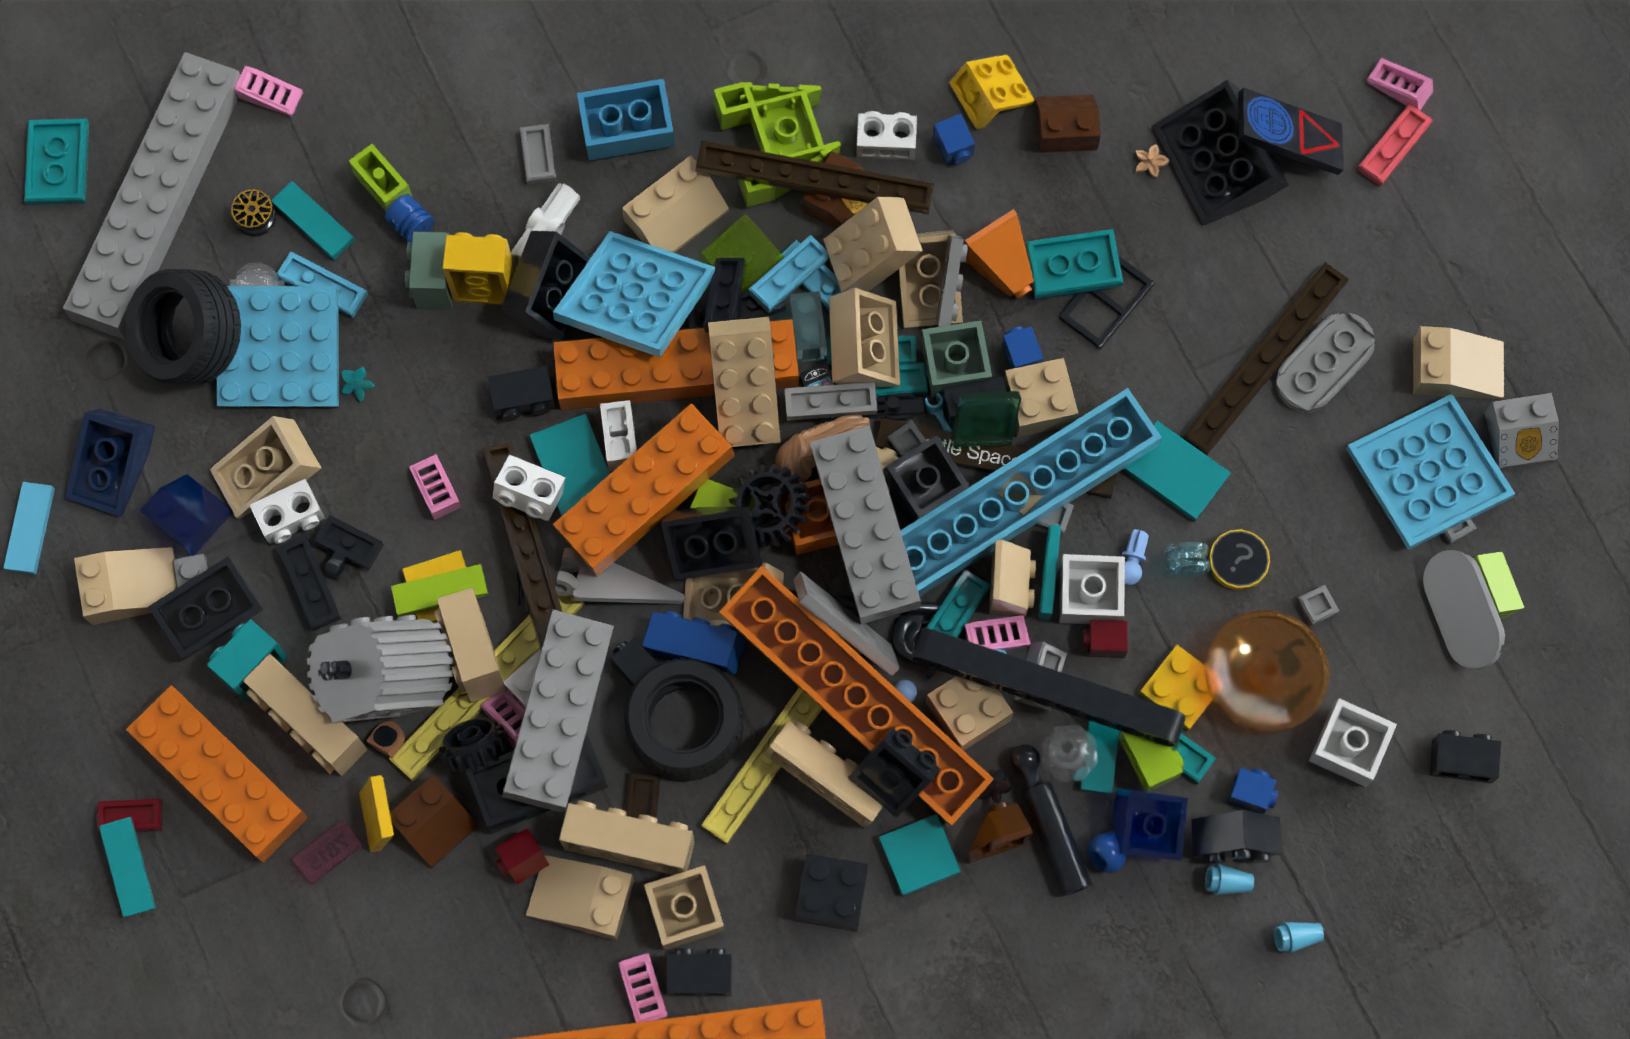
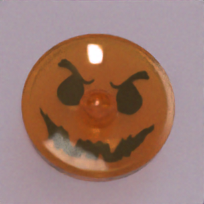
(1267, 671)

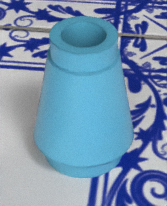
(1227, 880)
(1295, 935)

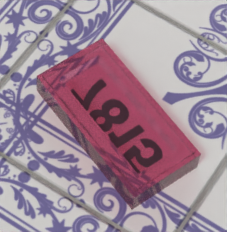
(327, 852)

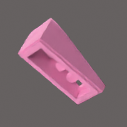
(260, 78)
(1416, 81)
(443, 507)
(983, 626)
(514, 707)
(637, 962)

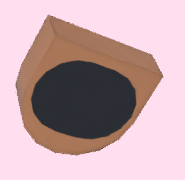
(387, 738)

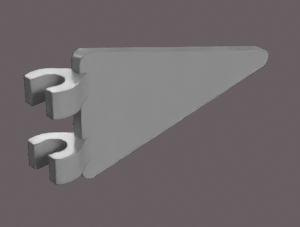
(612, 585)

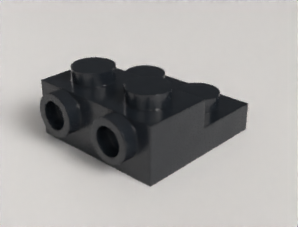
(895, 771)

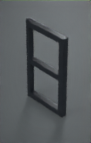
(1111, 303)

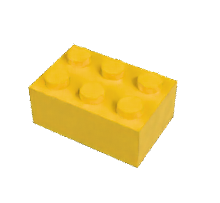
(478, 268)

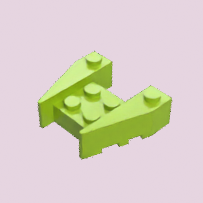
(781, 125)

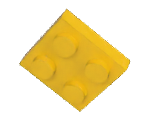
(1179, 686)

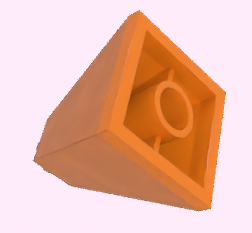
(1001, 255)

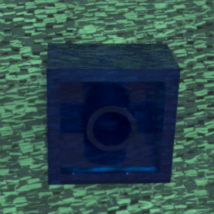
(186, 513)
(1149, 823)

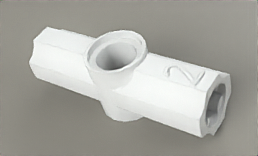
(550, 216)

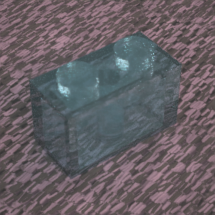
(808, 326)

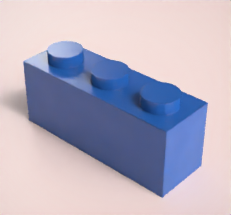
(678, 638)

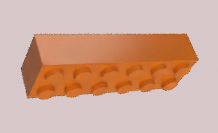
(644, 489)
(217, 773)

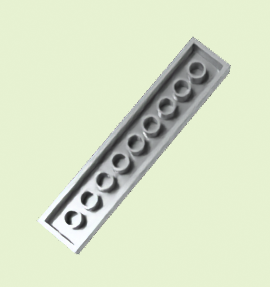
(154, 193)

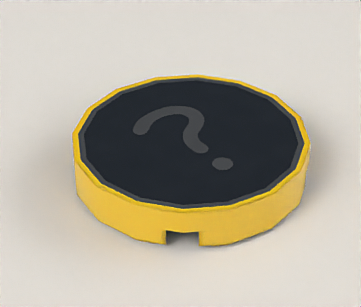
(1239, 559)

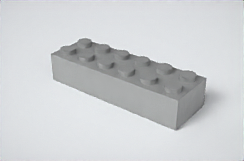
(865, 524)
(558, 711)

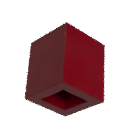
(1106, 638)
(520, 857)

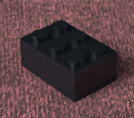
(541, 281)
(205, 608)

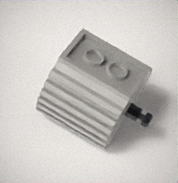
(379, 668)

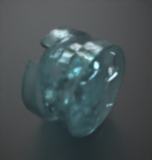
(1187, 559)

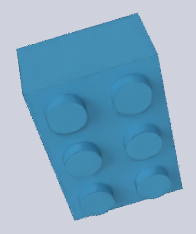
(626, 119)

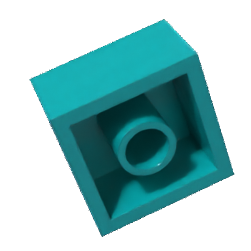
(242, 655)

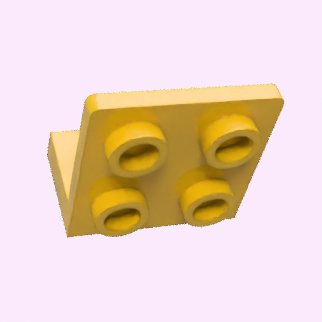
(989, 87)

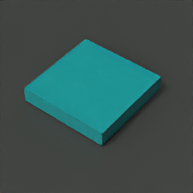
(919, 855)

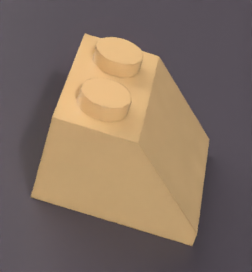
(1010, 580)

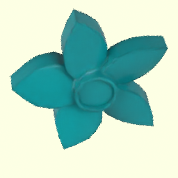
(356, 383)

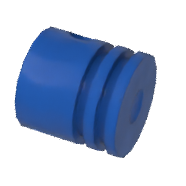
(408, 217)

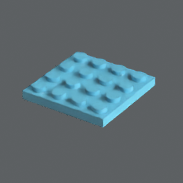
(634, 294)
(284, 348)
(1430, 471)

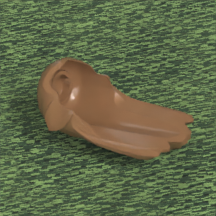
(797, 452)

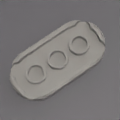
(1325, 362)
(1463, 609)

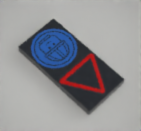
(1290, 131)

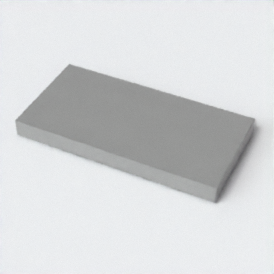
(845, 624)

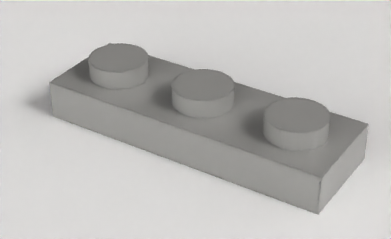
(951, 281)
(830, 401)

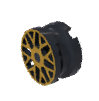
(254, 213)

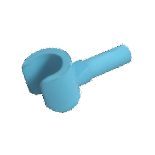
(937, 410)

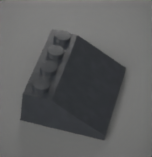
(1211, 160)

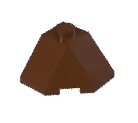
(1001, 831)

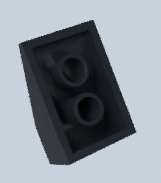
(710, 541)

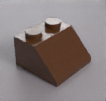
(1067, 123)
(432, 821)

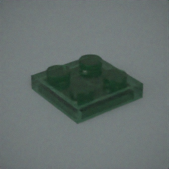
(985, 418)

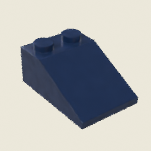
(108, 460)

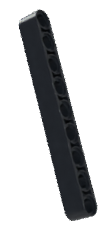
(1048, 687)

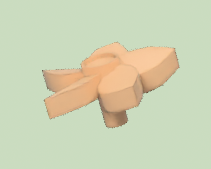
(1151, 160)

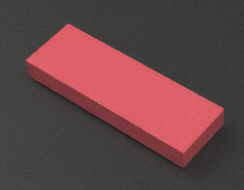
(1394, 144)

